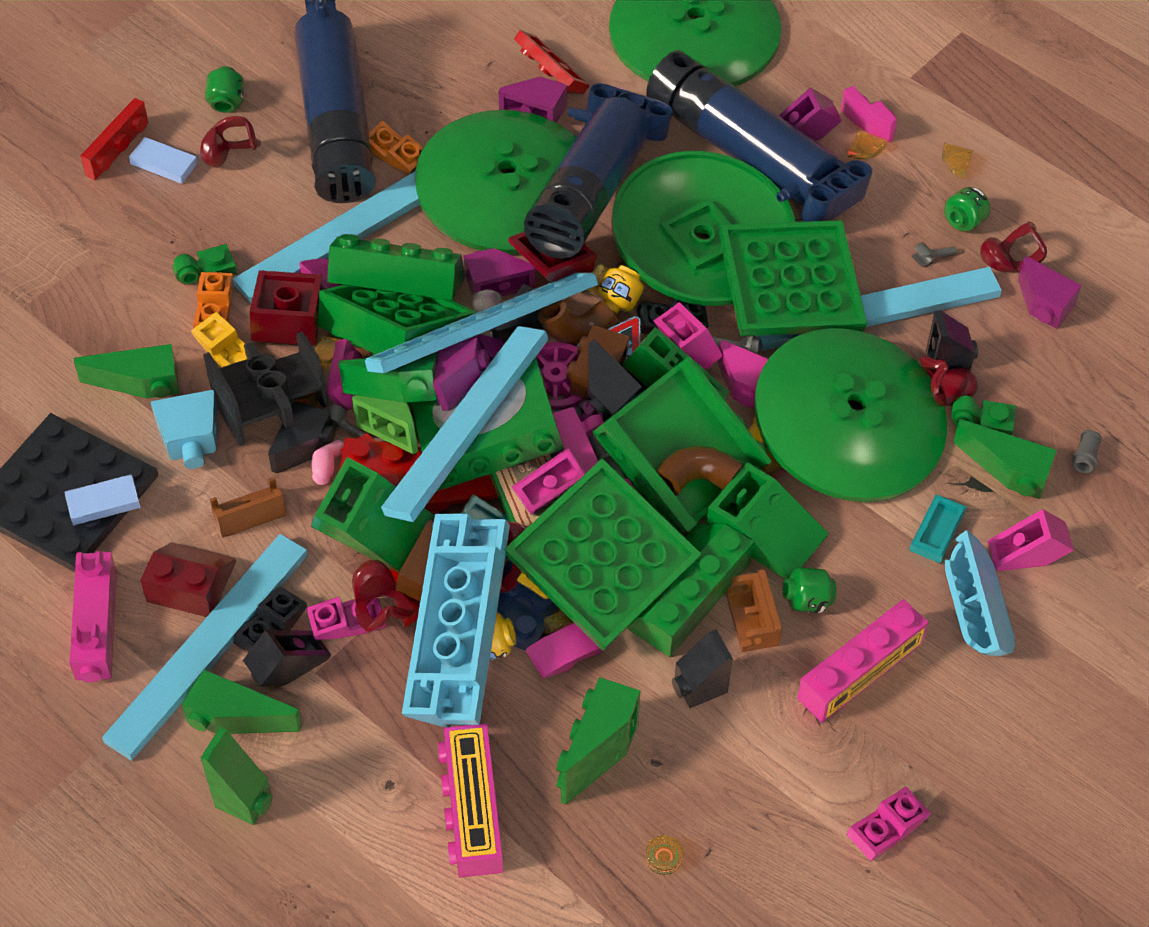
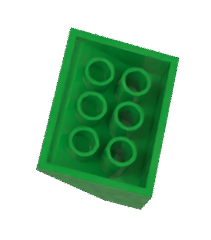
(383, 318)

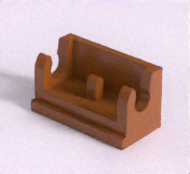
(249, 510)
(754, 611)

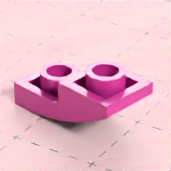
(871, 118)
(338, 619)
(561, 650)
(888, 824)

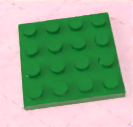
(791, 277)
(602, 554)

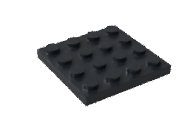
(39, 474)

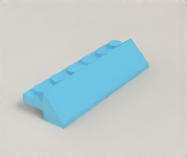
(456, 620)

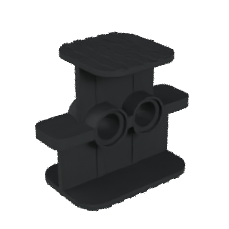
(265, 386)

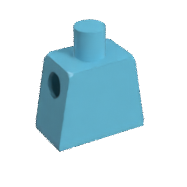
(188, 426)

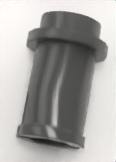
(1086, 456)

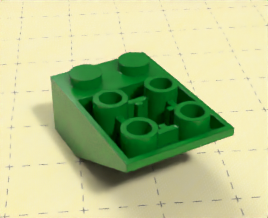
(355, 516)
(769, 516)
(599, 737)

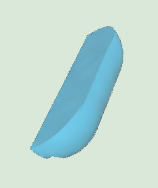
(978, 598)

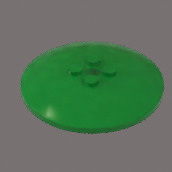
(728, 37)
(462, 179)
(683, 195)
(844, 450)

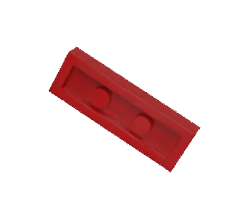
(550, 62)
(114, 139)

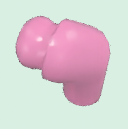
(324, 461)

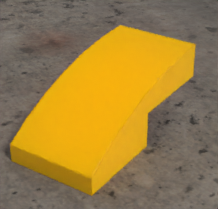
(220, 340)

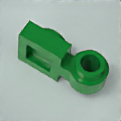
(209, 260)
(991, 415)

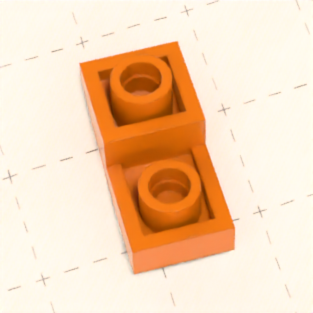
(393, 149)
(213, 296)

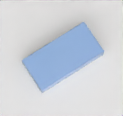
(163, 160)
(102, 499)

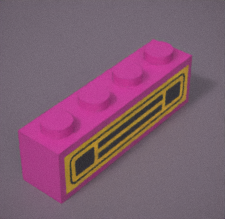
(862, 660)
(472, 801)

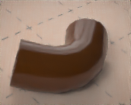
(570, 328)
(698, 463)

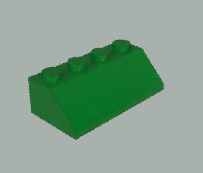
(395, 267)
(694, 594)

